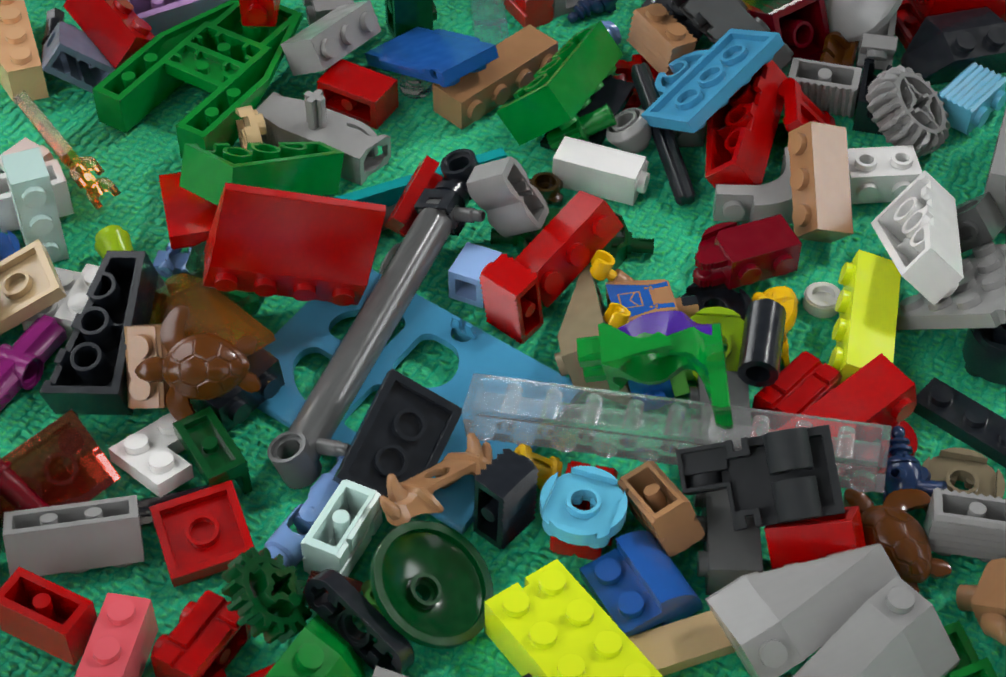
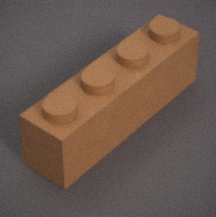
(485, 90)

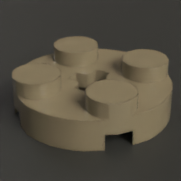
(965, 466)

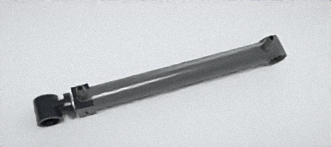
(440, 214)

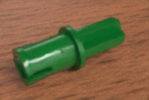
(583, 127)

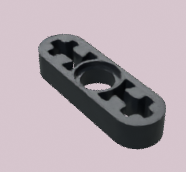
(345, 594)

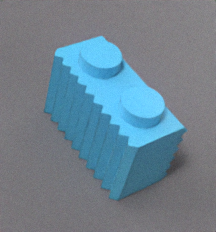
(973, 97)

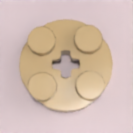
(251, 126)

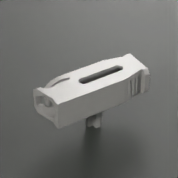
(311, 121)

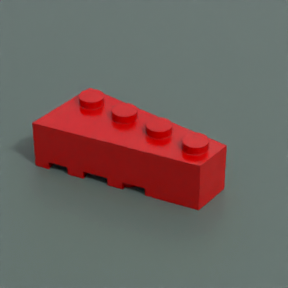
(745, 130)

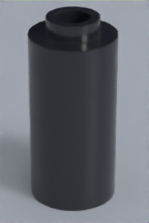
(762, 343)

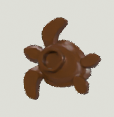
(198, 365)
(900, 533)

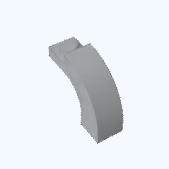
(878, 46)
(755, 202)

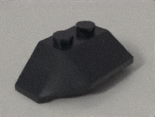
(954, 41)

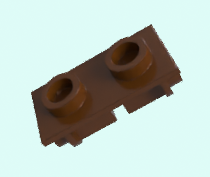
(838, 50)

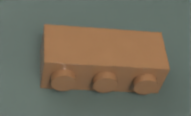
(820, 182)

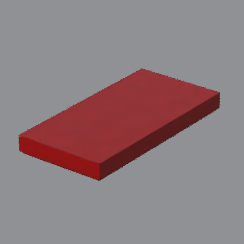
(186, 213)

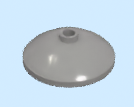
(859, 16)

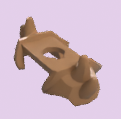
(416, 494)

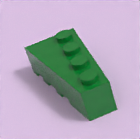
(562, 85)
(289, 167)

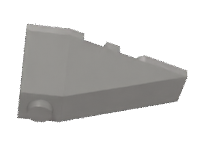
(795, 609)
(887, 637)

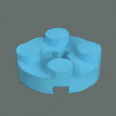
(577, 526)

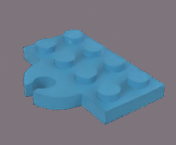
(708, 78)

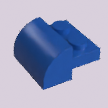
(640, 585)

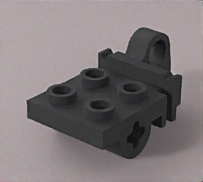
(773, 477)

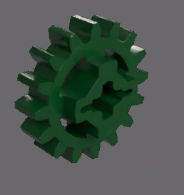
(266, 595)

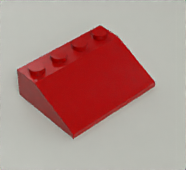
(292, 244)

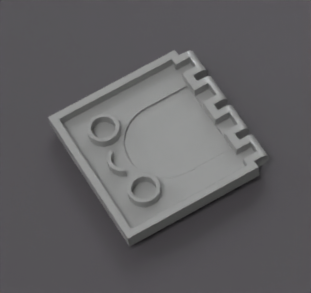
(974, 304)

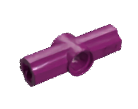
(24, 361)

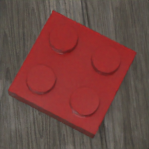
(201, 532)

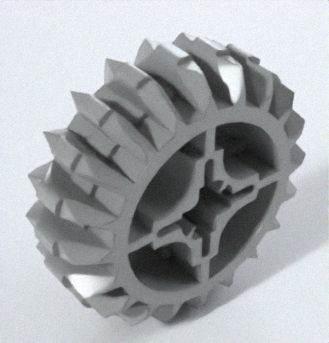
(908, 110)

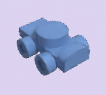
(171, 261)

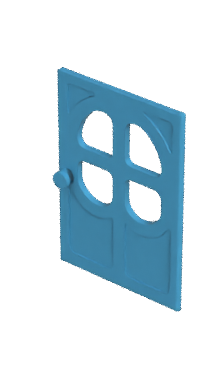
(423, 320)

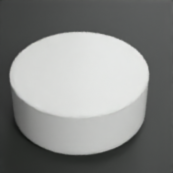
(821, 299)

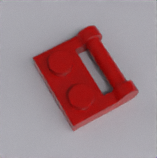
(799, 107)

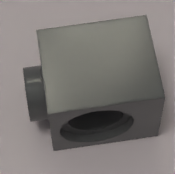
(978, 221)

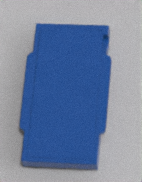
(433, 55)

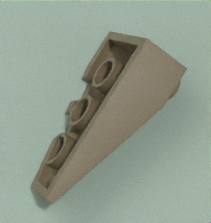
(580, 321)

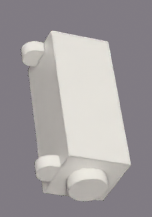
(601, 170)

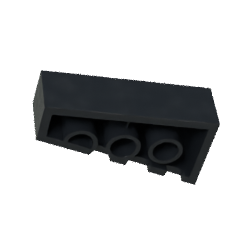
(93, 363)

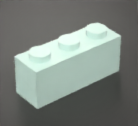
(35, 201)

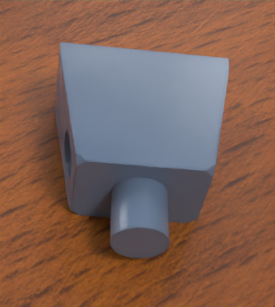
(73, 56)

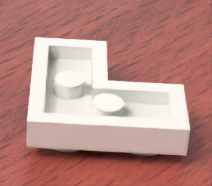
(153, 457)

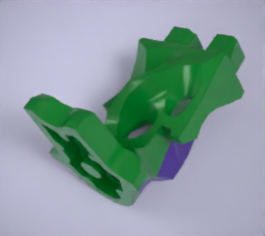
(656, 350)

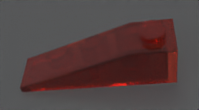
(63, 463)

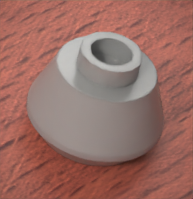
(631, 131)

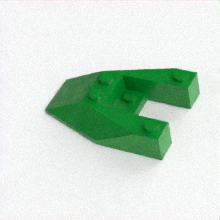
(207, 53)

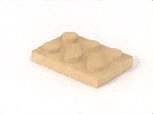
(27, 285)

